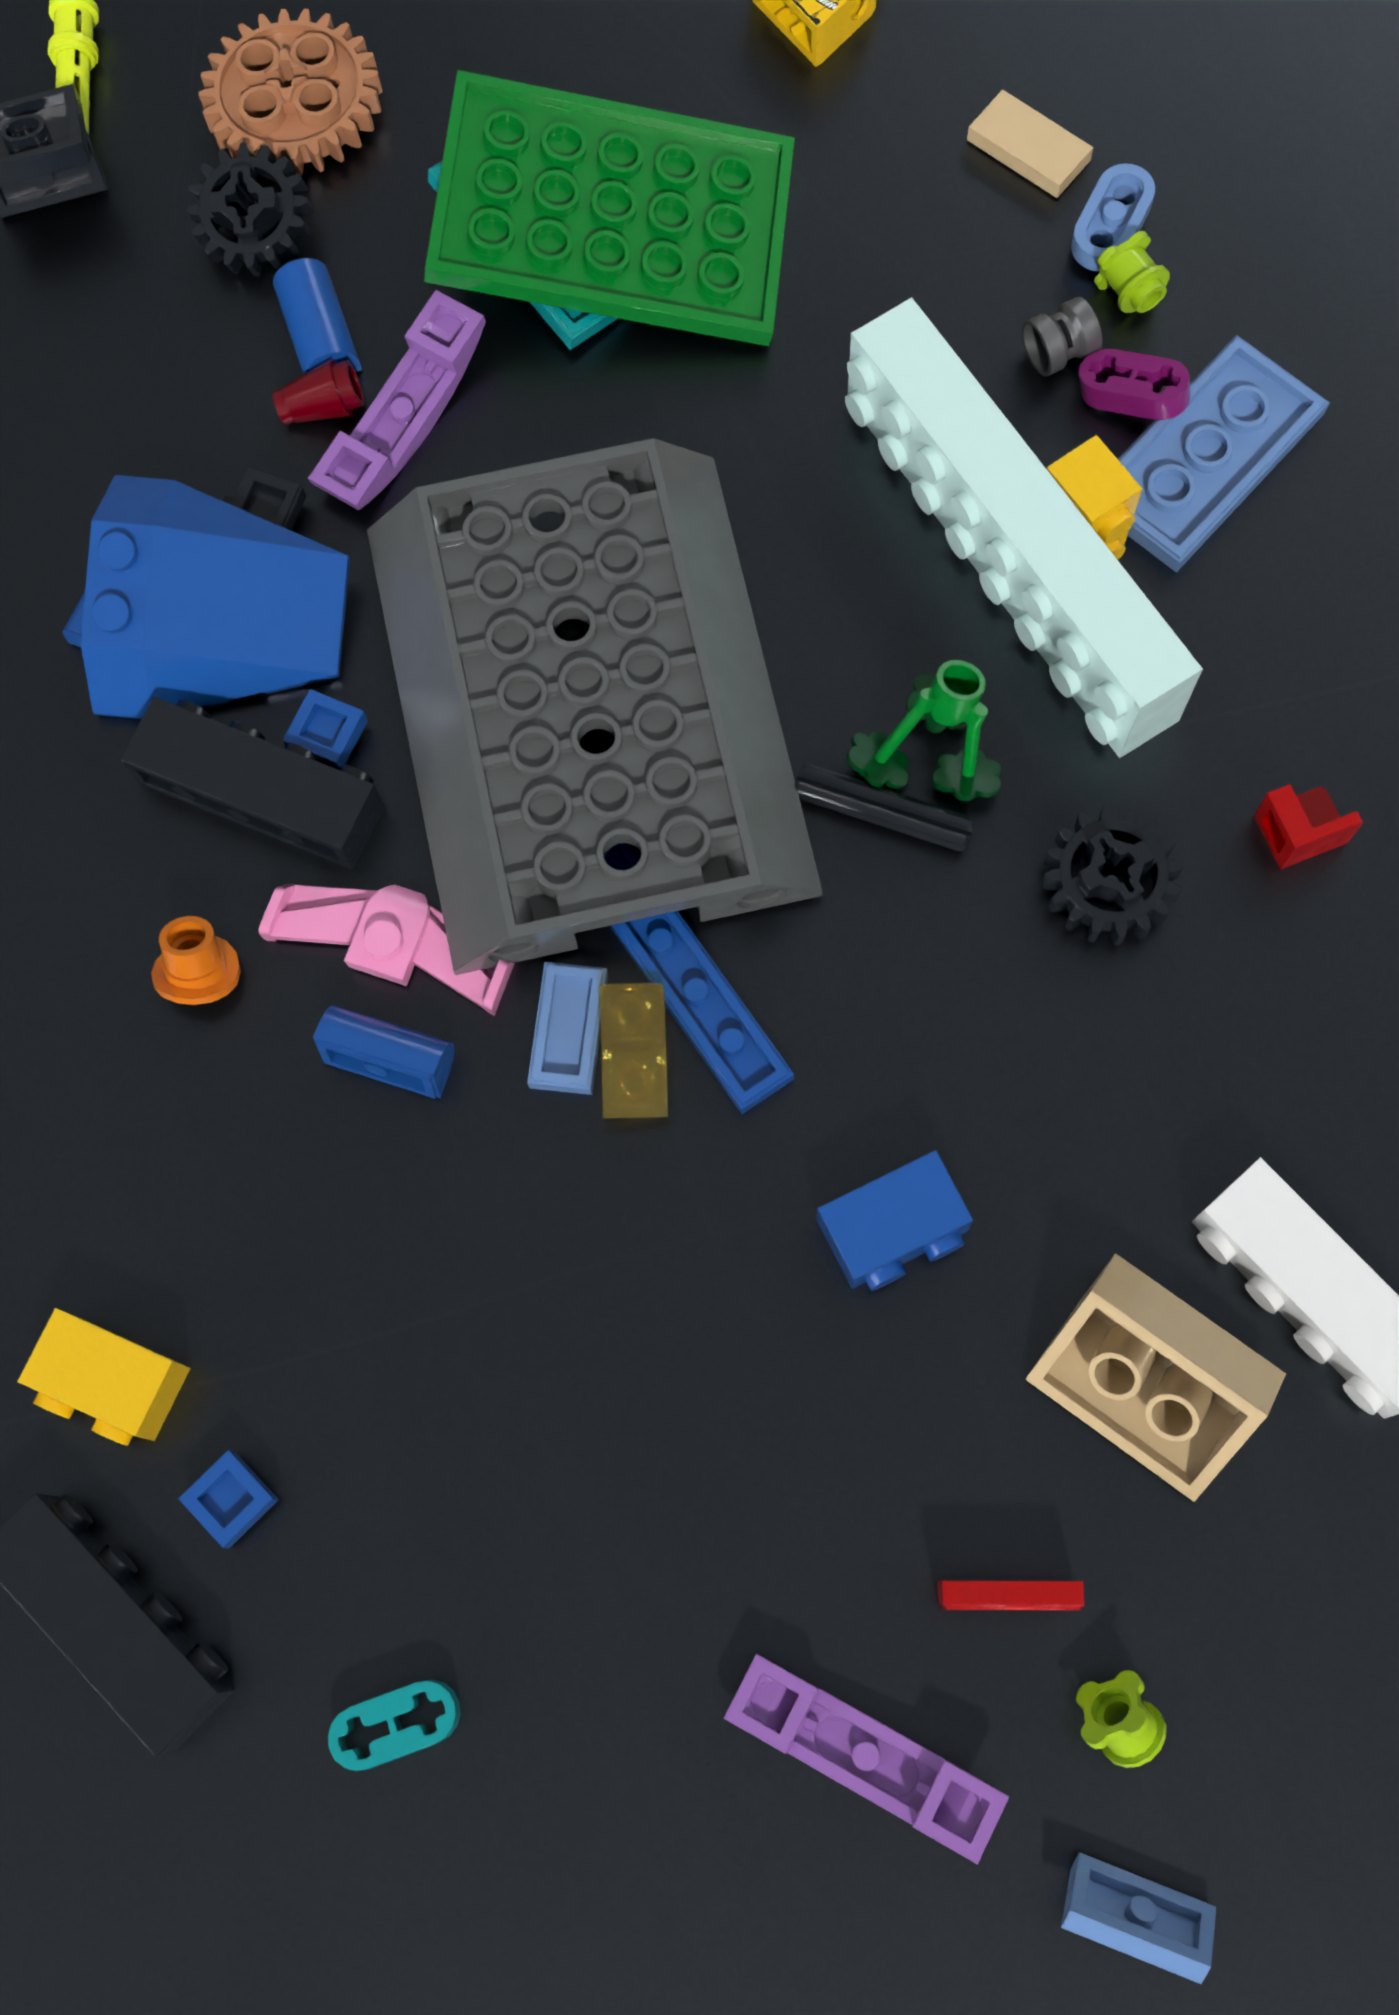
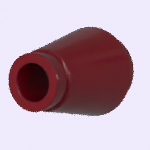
(320, 394)

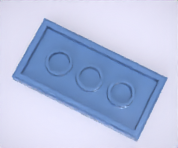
(1217, 451)

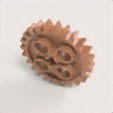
(292, 90)

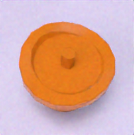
(194, 963)

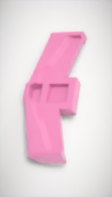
(386, 935)

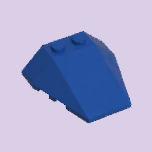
(203, 601)

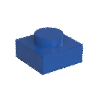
(326, 728)
(228, 1499)

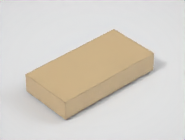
(1029, 143)

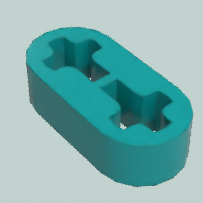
(389, 1708)

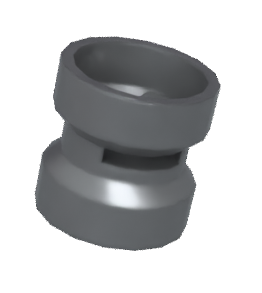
(1062, 336)

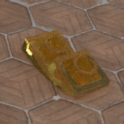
(633, 1050)

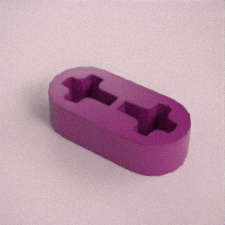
(1134, 384)

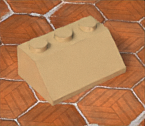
(1157, 1378)

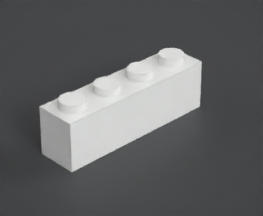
(1312, 1279)

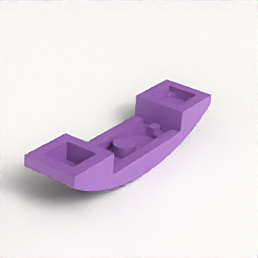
(406, 406)
(867, 1757)

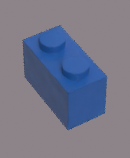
(895, 1221)

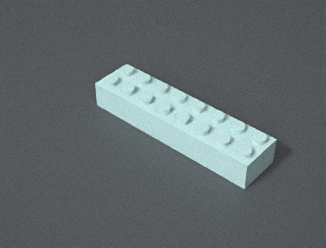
(1018, 530)

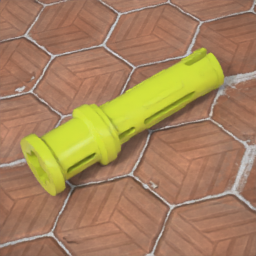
(73, 46)

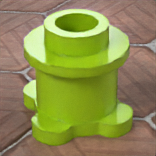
(1133, 274)
(1120, 1722)

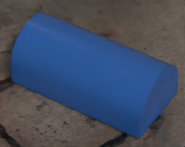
(313, 314)
(384, 1051)

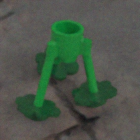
(942, 700)

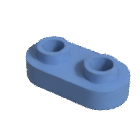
(1109, 220)

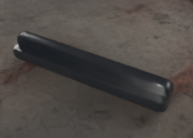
(884, 807)

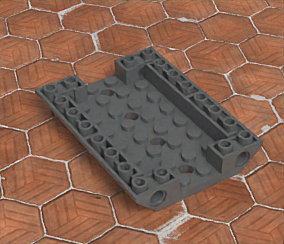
(502, 701)

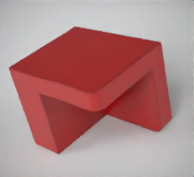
(1303, 824)

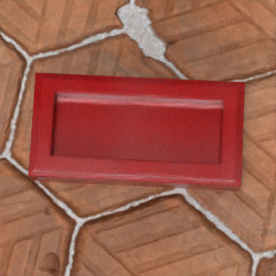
(1010, 1595)

